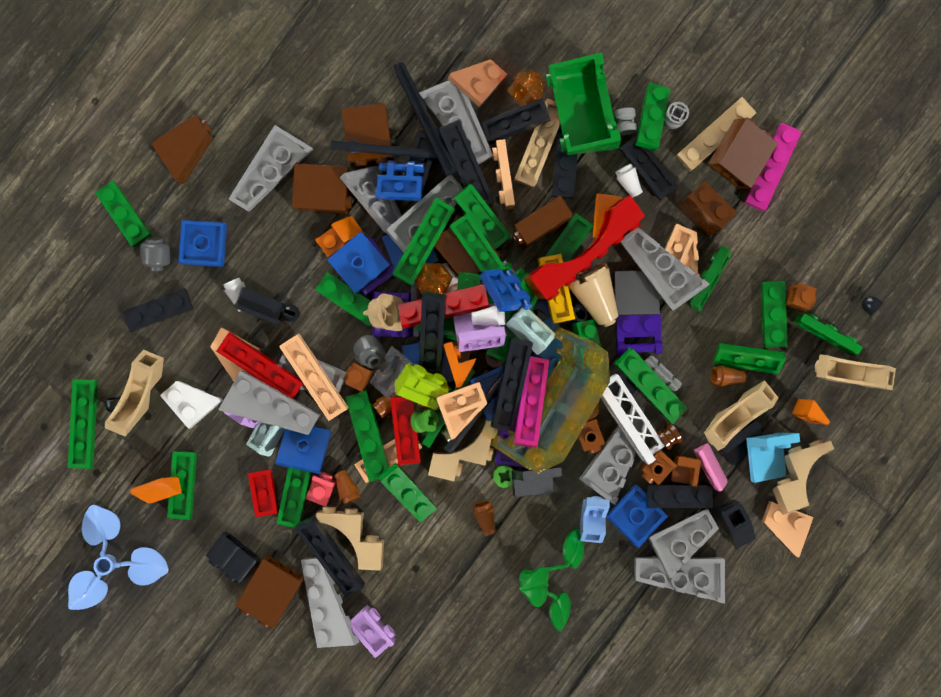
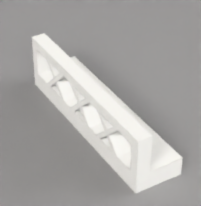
(626, 423)

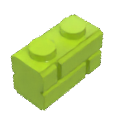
(420, 386)

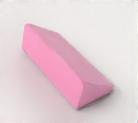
(711, 467)

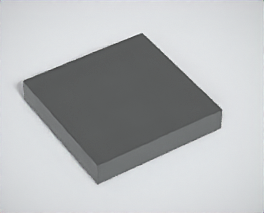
(635, 294)

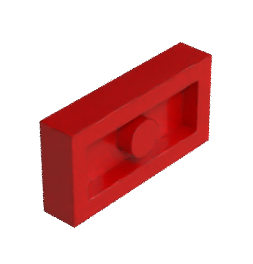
(263, 493)

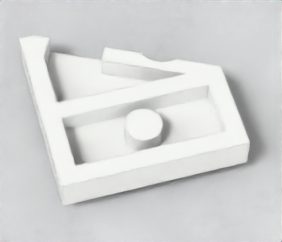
(189, 403)

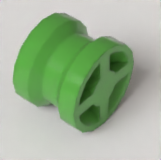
(424, 421)
(504, 471)

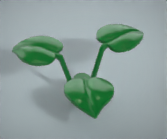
(535, 583)

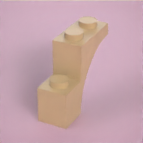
(855, 372)
(134, 402)
(737, 416)
(479, 451)
(792, 494)
(350, 523)

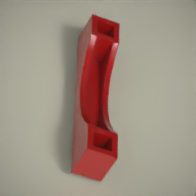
(617, 221)

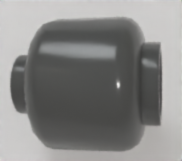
(155, 254)
(369, 351)

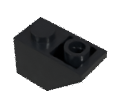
(736, 523)

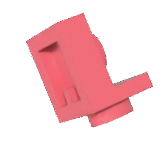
(321, 488)

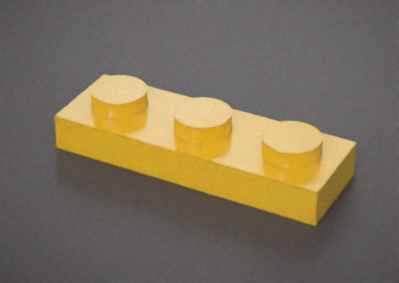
(561, 305)

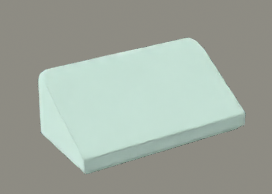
(531, 328)
(265, 438)

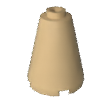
(596, 294)

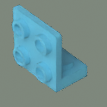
(767, 455)

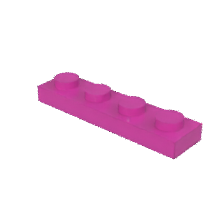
(767, 181)
(531, 403)

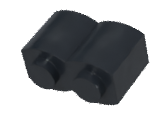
(232, 557)

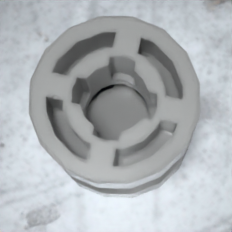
(672, 118)
(625, 121)

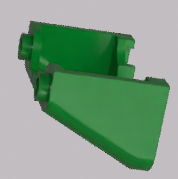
(583, 105)

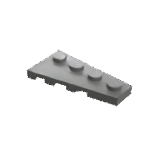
(269, 167)
(263, 403)
(697, 576)
(327, 615)

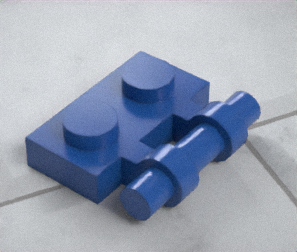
(400, 187)
(505, 290)

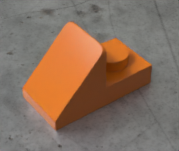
(339, 235)
(459, 370)

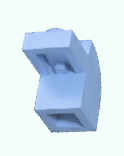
(594, 519)

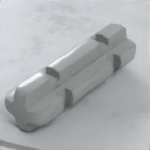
(663, 373)

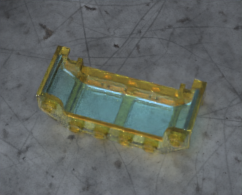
(567, 404)

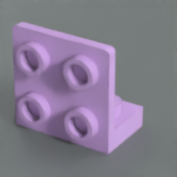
(477, 336)

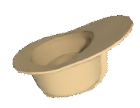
(384, 312)

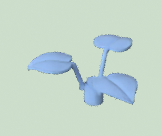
(145, 564)

